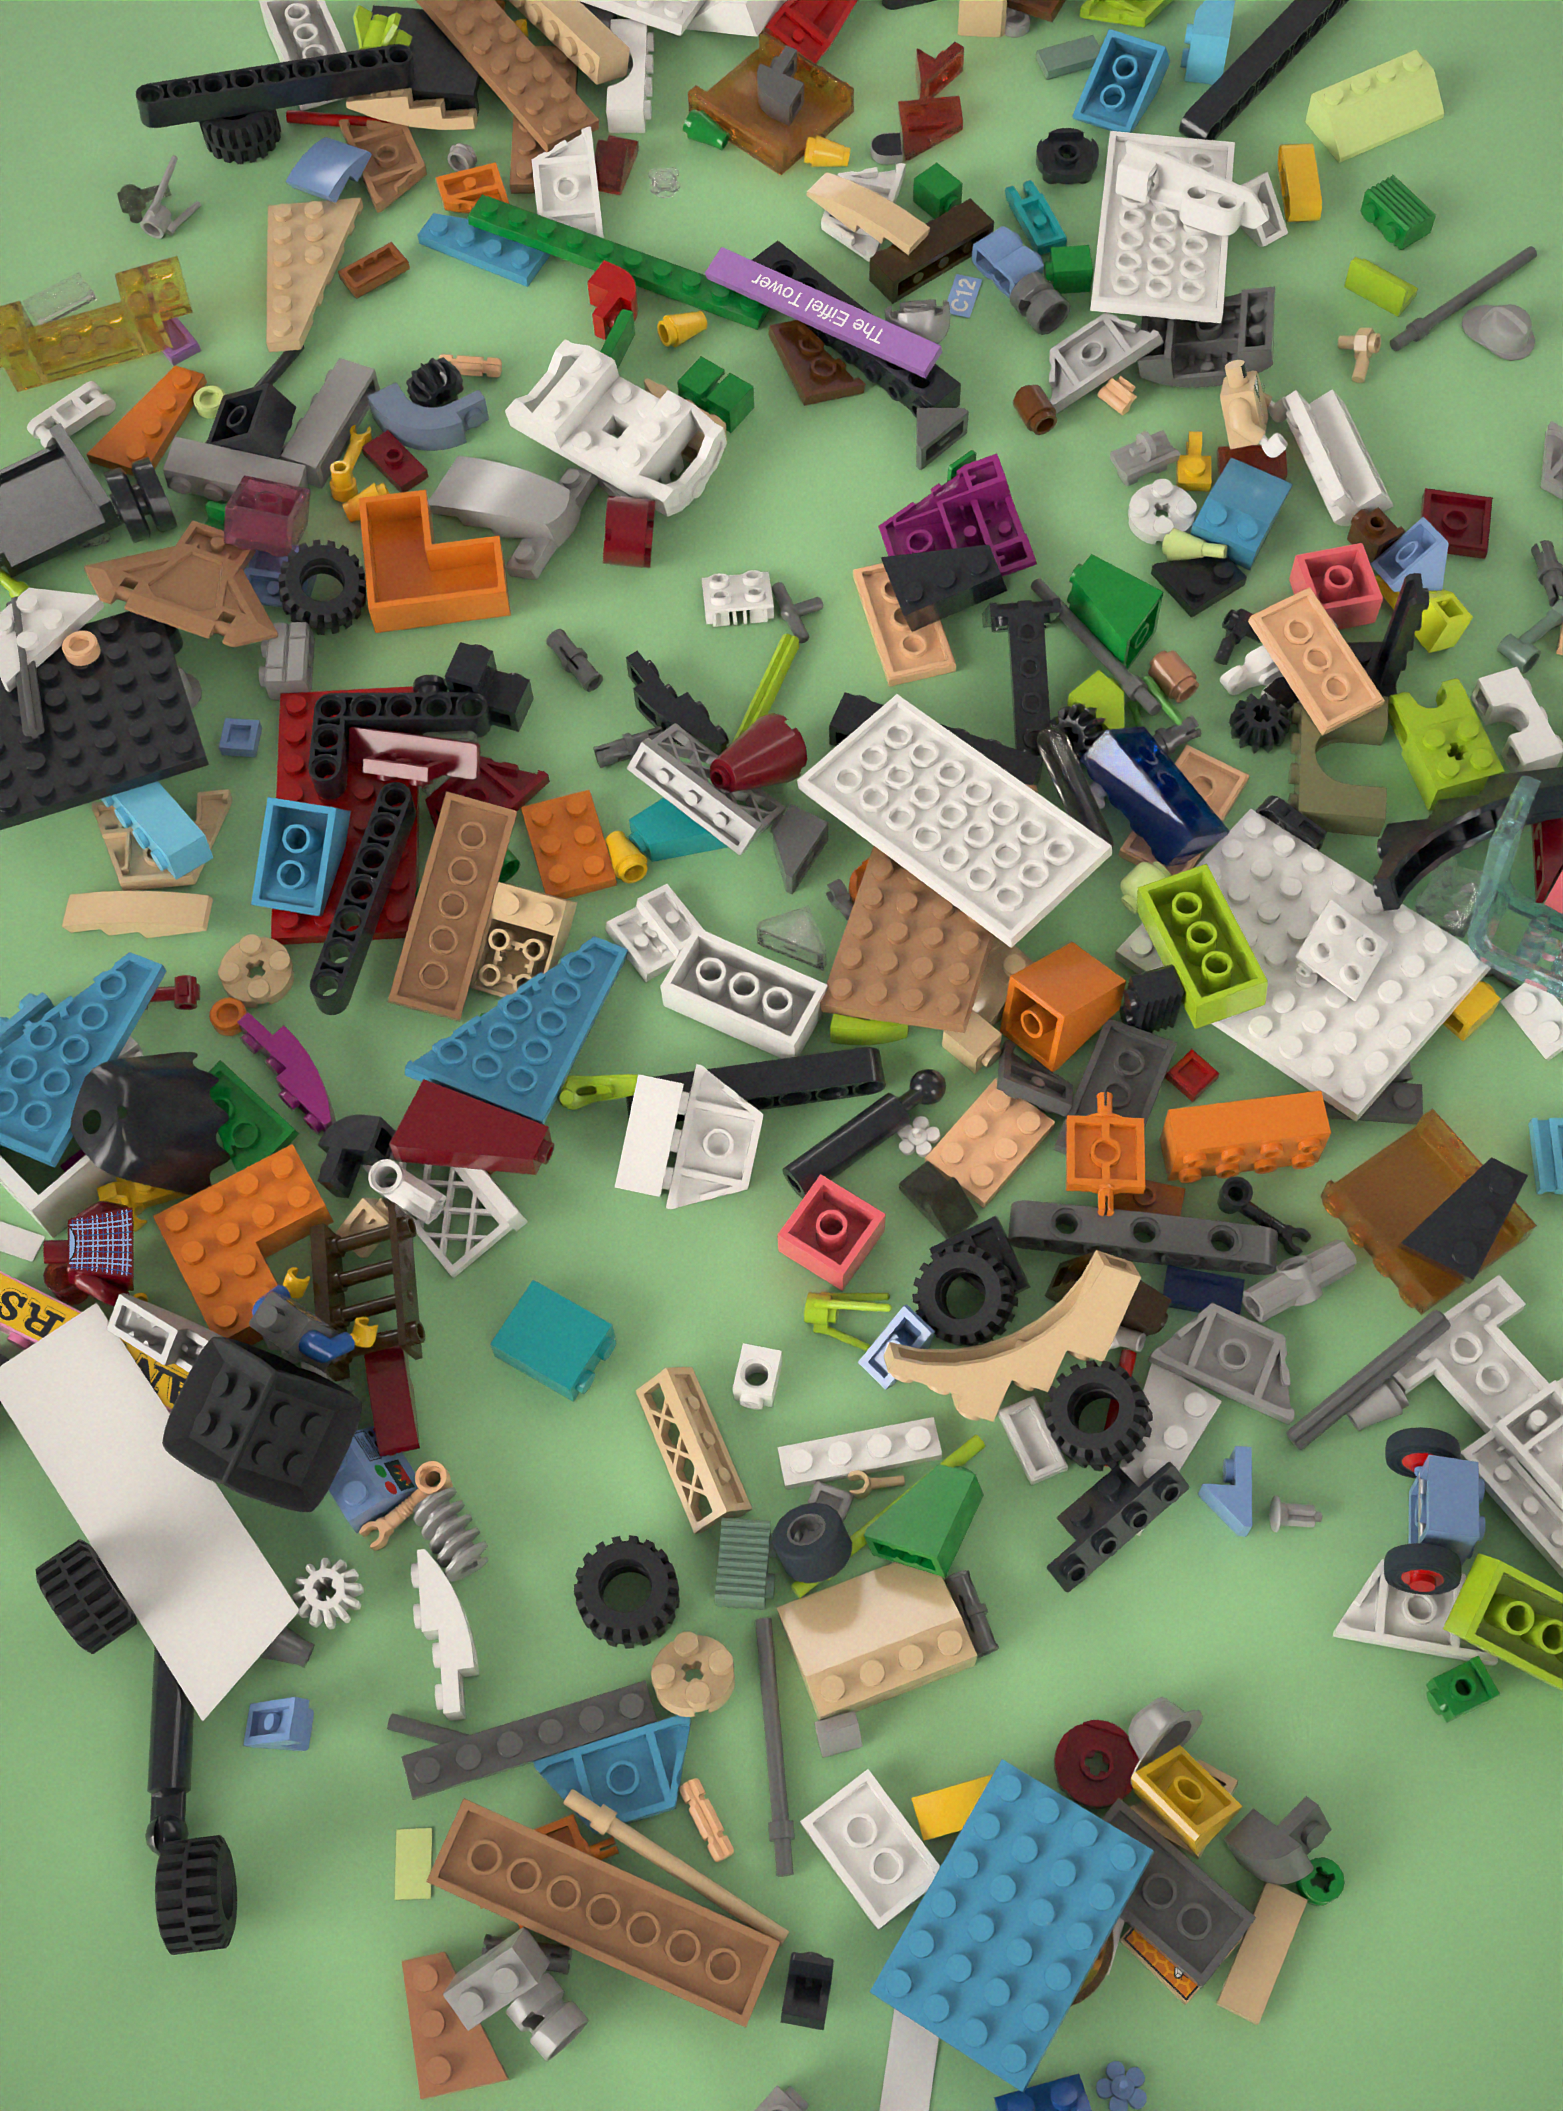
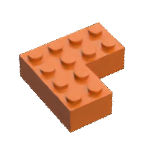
(424, 582)
(232, 1228)

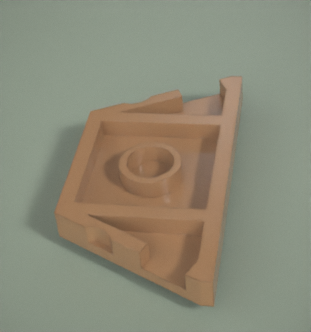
(394, 159)

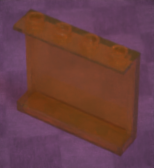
(776, 145)
(1398, 1191)

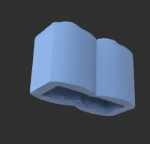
(1005, 259)

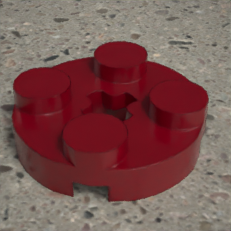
(1075, 1776)

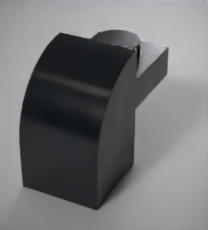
(348, 1145)

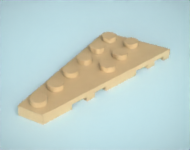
(302, 258)

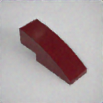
(392, 1400)

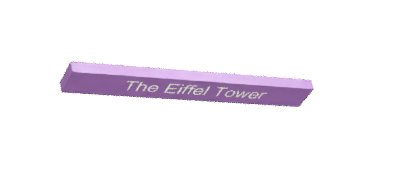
(824, 312)

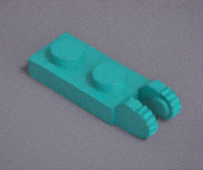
(1036, 218)

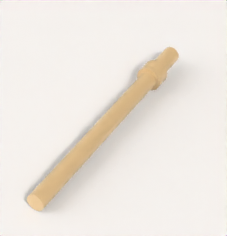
(604, 1821)

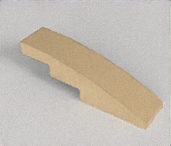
(399, 108)
(868, 210)
(138, 911)

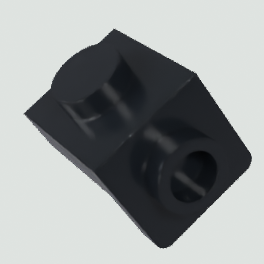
(807, 1990)

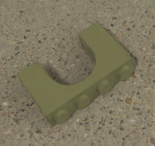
(1324, 800)

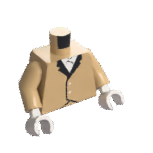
(1247, 408)

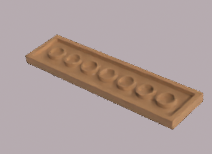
(513, 69)
(604, 1912)

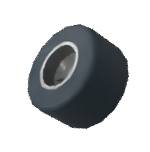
(812, 1542)

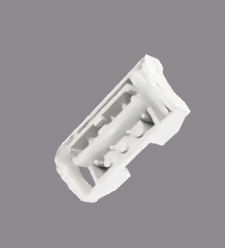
(587, 401)

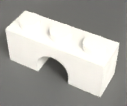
(1510, 700)

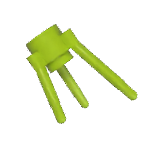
(825, 1306)

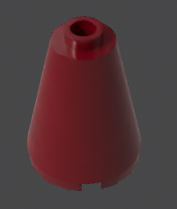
(760, 756)

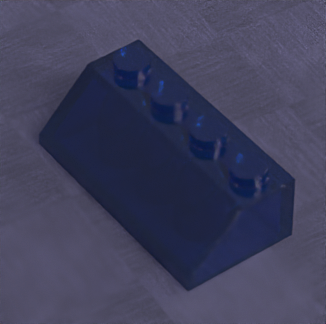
(1153, 795)

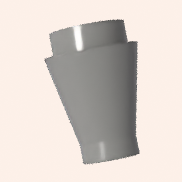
(1380, 1405)

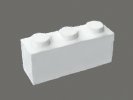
(651, 1136)

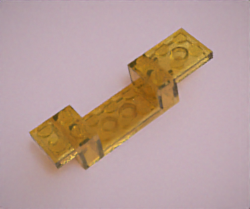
(97, 336)

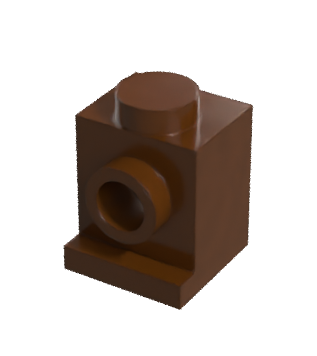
(1374, 531)

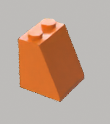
(1060, 1004)

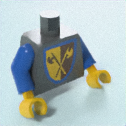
(300, 1331)

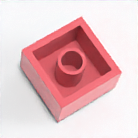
(1341, 583)
(831, 1232)

